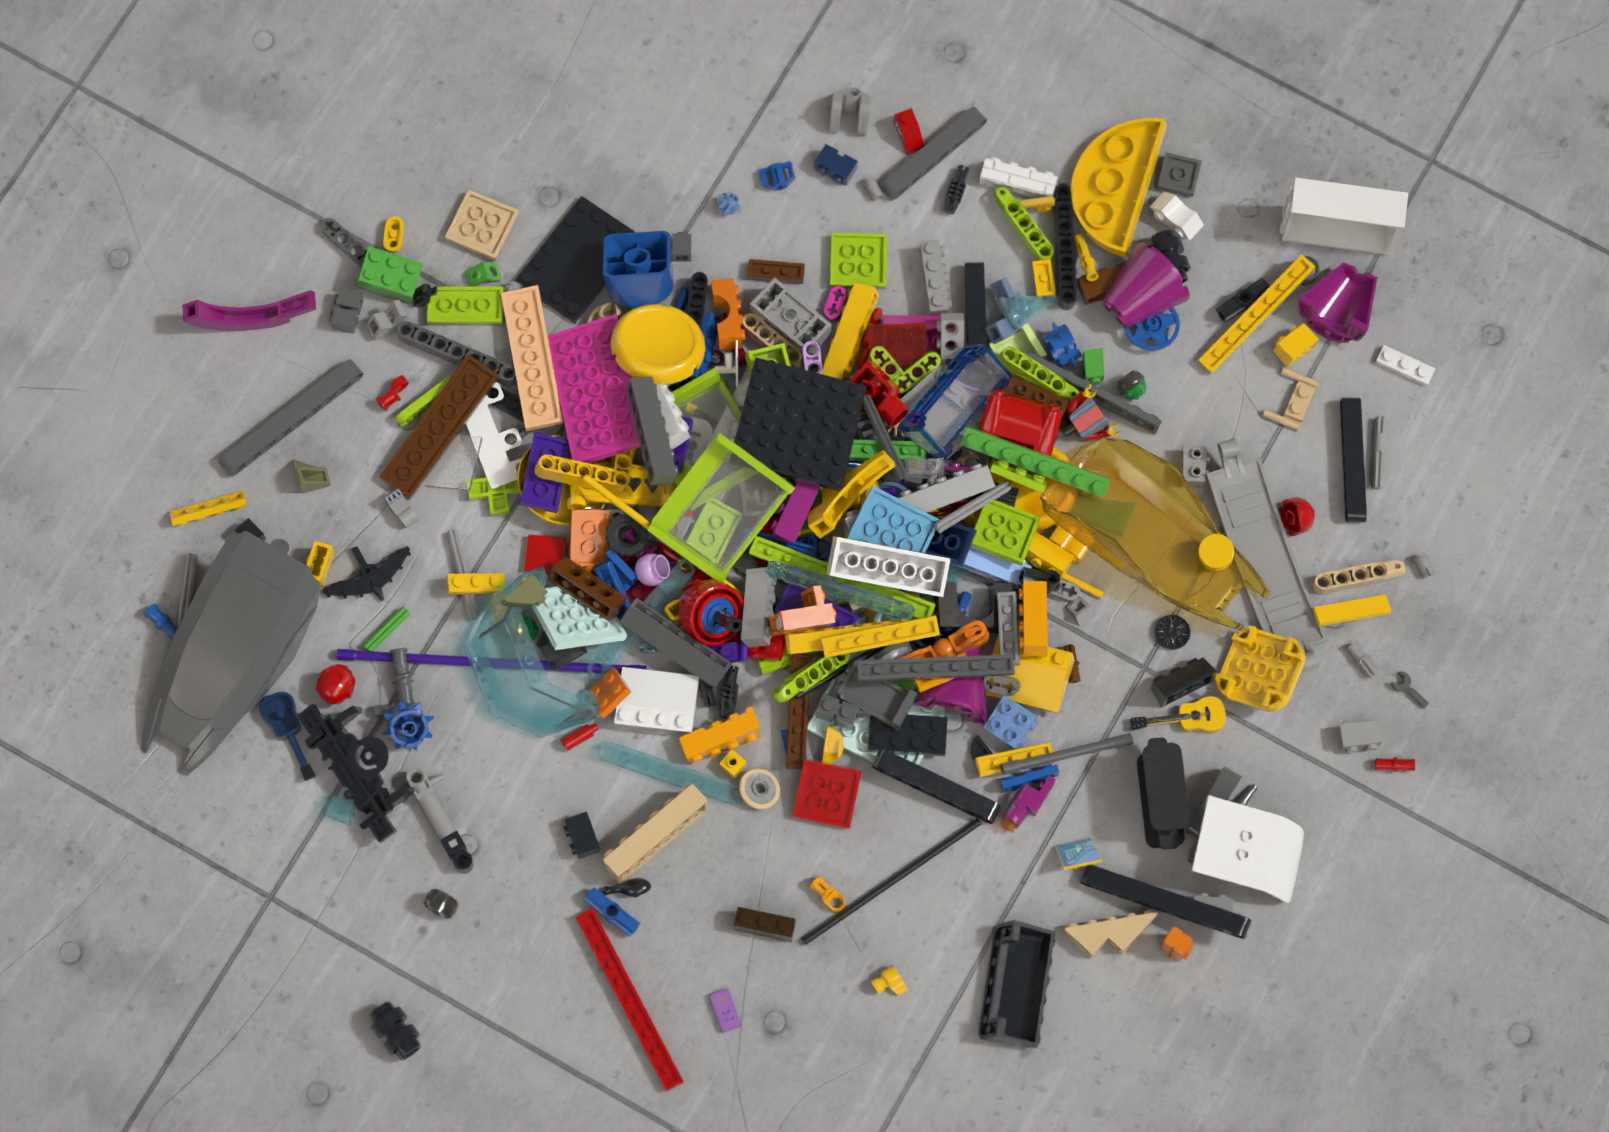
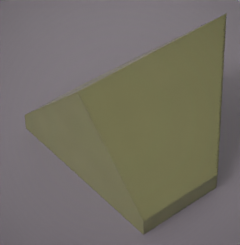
(311, 477)

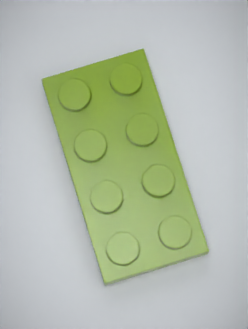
(466, 306)

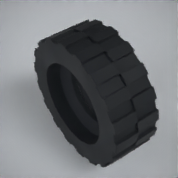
(620, 548)

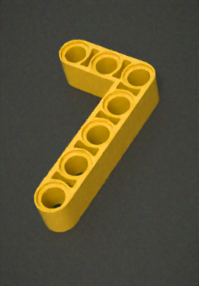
(574, 468)

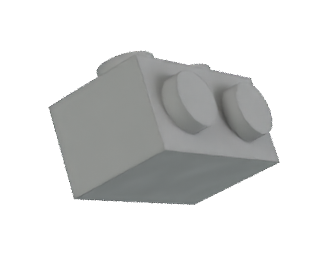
(1194, 464)

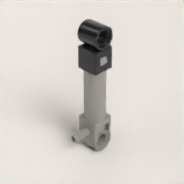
(439, 819)

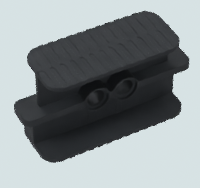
(1163, 794)

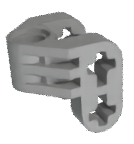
(850, 101)

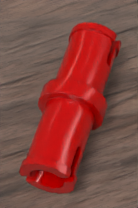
(1395, 764)

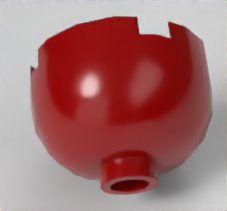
(1297, 515)

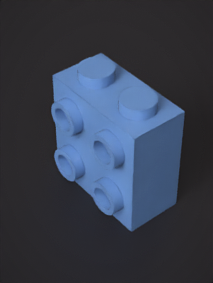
(1011, 722)

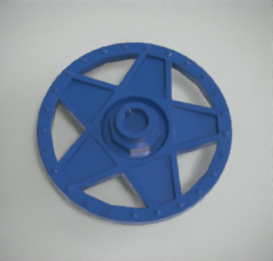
(1155, 328)

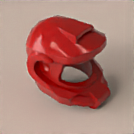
(335, 684)

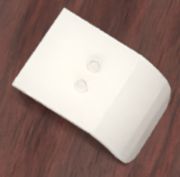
(1249, 848)

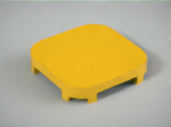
(1261, 669)

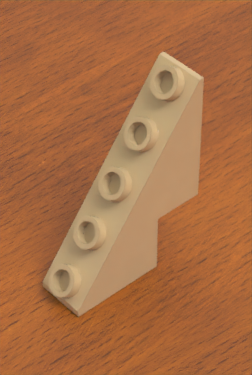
(1117, 932)

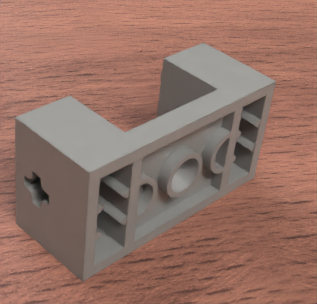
(807, 326)

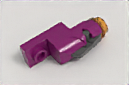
(1024, 801)

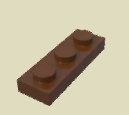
(782, 271)

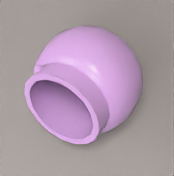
(652, 569)

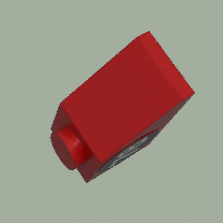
(909, 131)

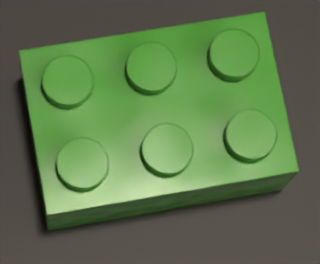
(389, 275)

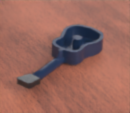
(280, 713)

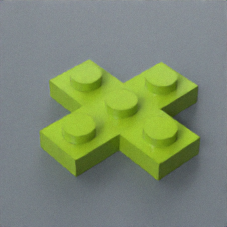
(497, 496)

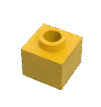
(733, 770)

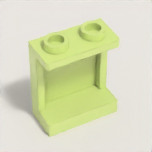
(1023, 341)

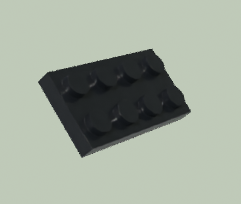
(916, 736)

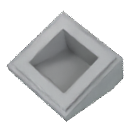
(1080, 611)

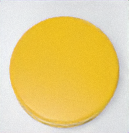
(1216, 552)

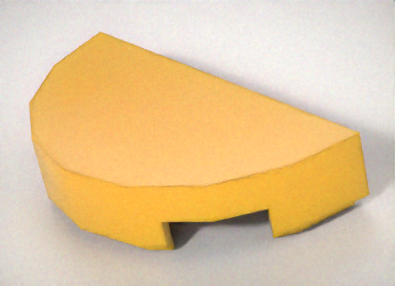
(1040, 204)
(833, 745)

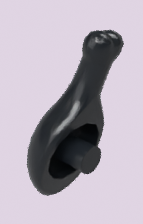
(632, 887)

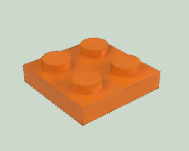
(610, 691)

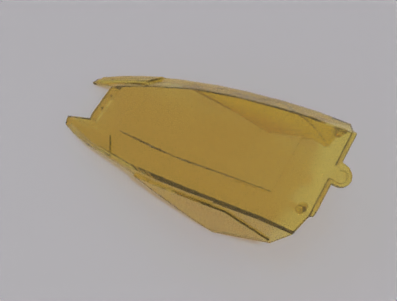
(1155, 538)

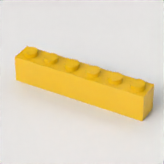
(850, 331)
(1041, 553)

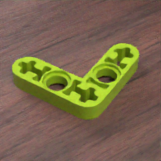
(899, 373)

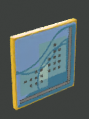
(1078, 853)

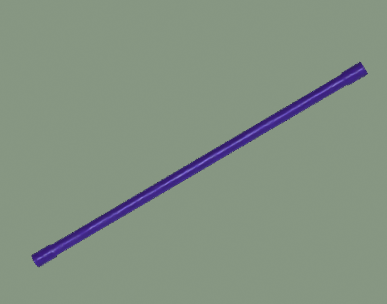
(352, 655)

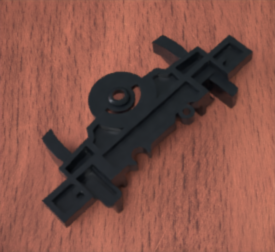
(363, 784)

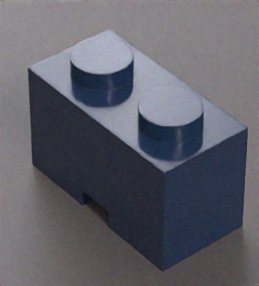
(835, 166)

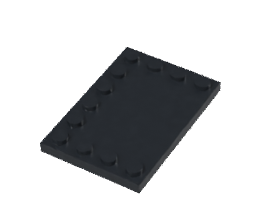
(571, 260)

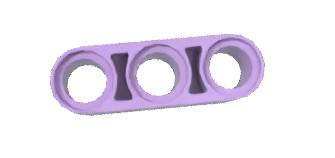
(810, 360)

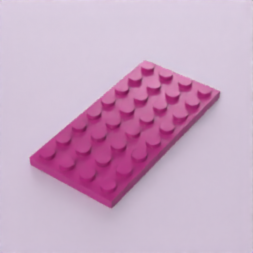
(592, 391)

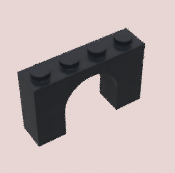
(951, 617)

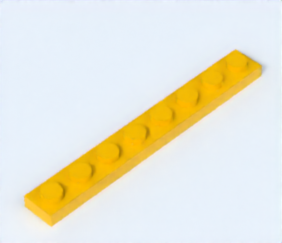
(1256, 314)

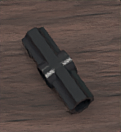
(1235, 306)

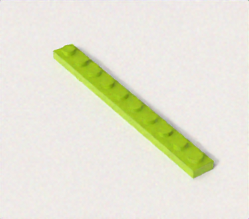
(772, 551)

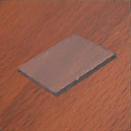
(457, 464)

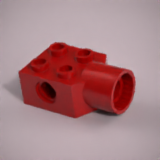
(883, 393)

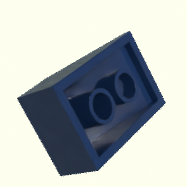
(952, 543)

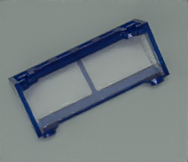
(954, 399)

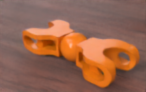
(959, 642)

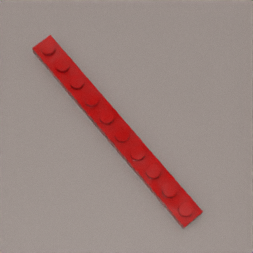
(629, 1000)

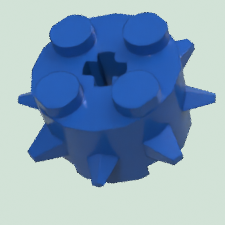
(1061, 345)
(411, 735)

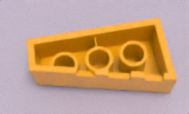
(1034, 618)
(720, 736)

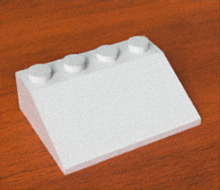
(658, 700)

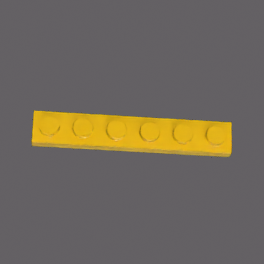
(880, 636)

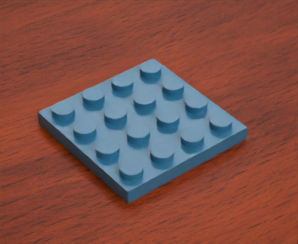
(892, 523)

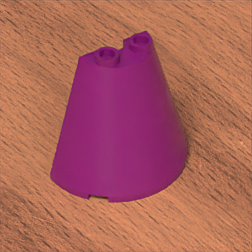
(1145, 287)
(1340, 304)
(958, 694)

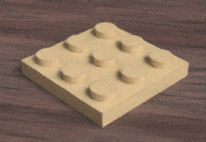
(482, 225)

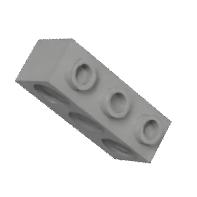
(953, 334)

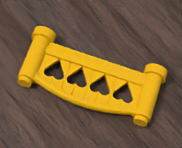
(641, 496)

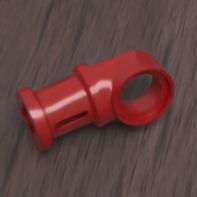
(391, 395)

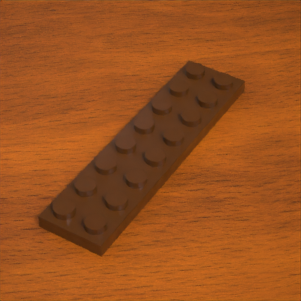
(439, 426)

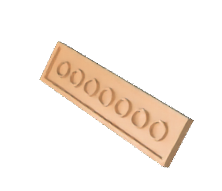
(532, 358)

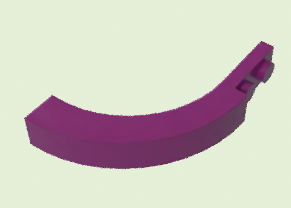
(248, 318)

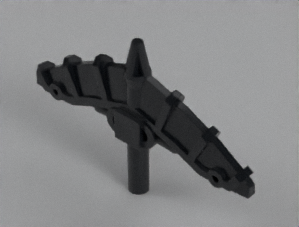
(370, 577)

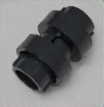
(1171, 248)
(390, 1023)

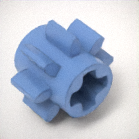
(728, 203)

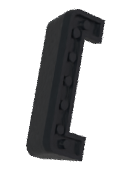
(1016, 984)

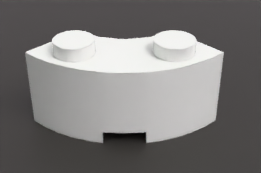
(1176, 216)

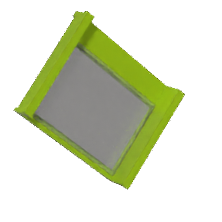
(712, 411)
(719, 507)

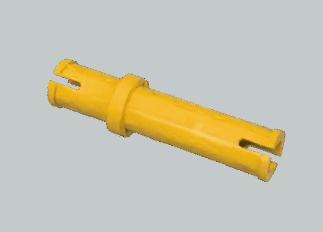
(1087, 263)

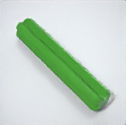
(386, 629)

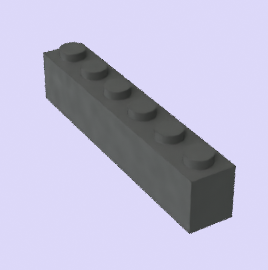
(651, 431)
(675, 643)

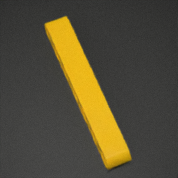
(811, 639)

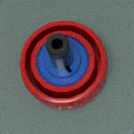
(711, 612)

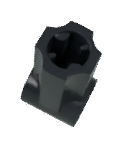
(1051, 576)

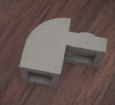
(386, 322)

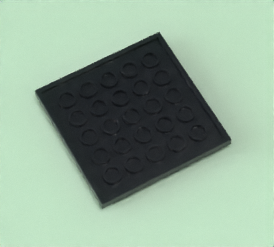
(800, 422)

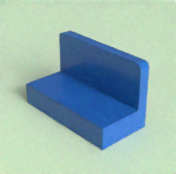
(626, 575)

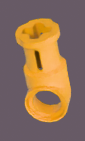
(827, 893)

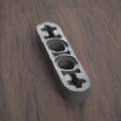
(347, 246)

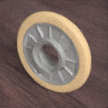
(751, 796)

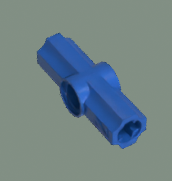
(601, 904)

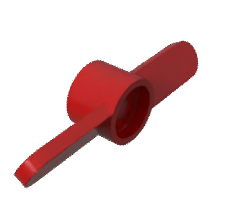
(876, 318)

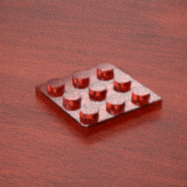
(904, 343)

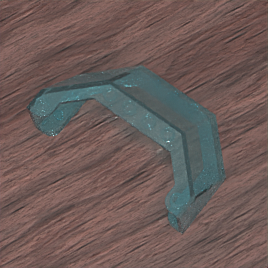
(513, 674)

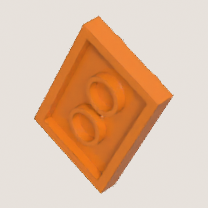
(588, 536)

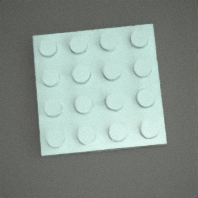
(574, 624)

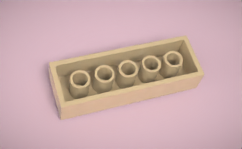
(655, 834)

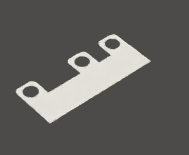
(493, 445)

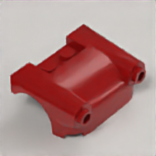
(1021, 421)

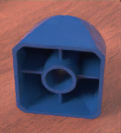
(638, 267)

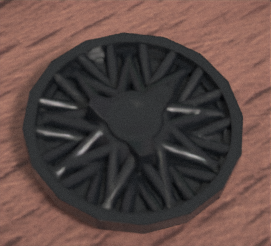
(1172, 632)

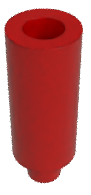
(579, 736)

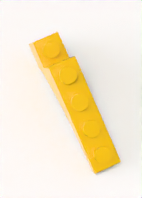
(835, 503)

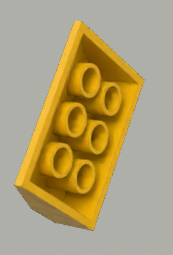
(1041, 679)

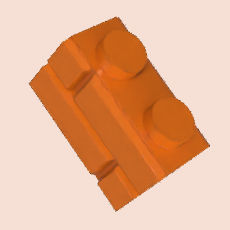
(1177, 945)

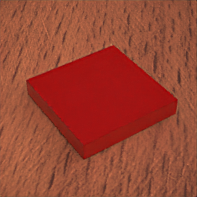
(544, 552)

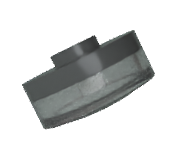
(894, 651)

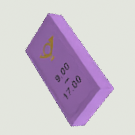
(725, 1010)

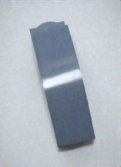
(1001, 329)

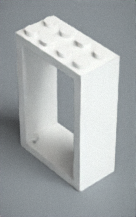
(1343, 216)

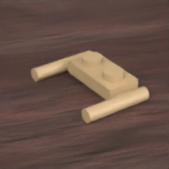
(1299, 401)

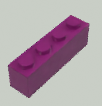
(794, 512)

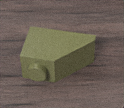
(527, 594)

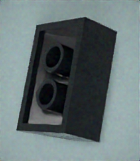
(1182, 681)

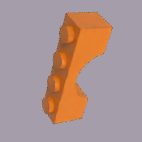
(724, 297)

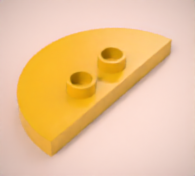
(1114, 181)

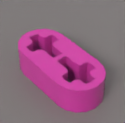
(838, 305)

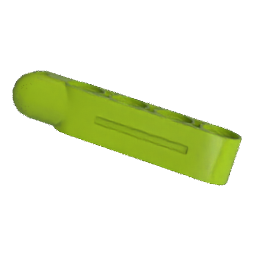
(1006, 201)
(1031, 371)
(817, 668)

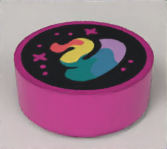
(717, 358)

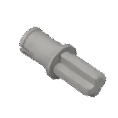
(1362, 660)

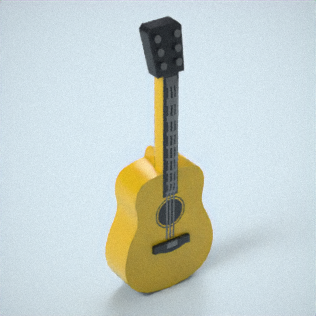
(1204, 716)

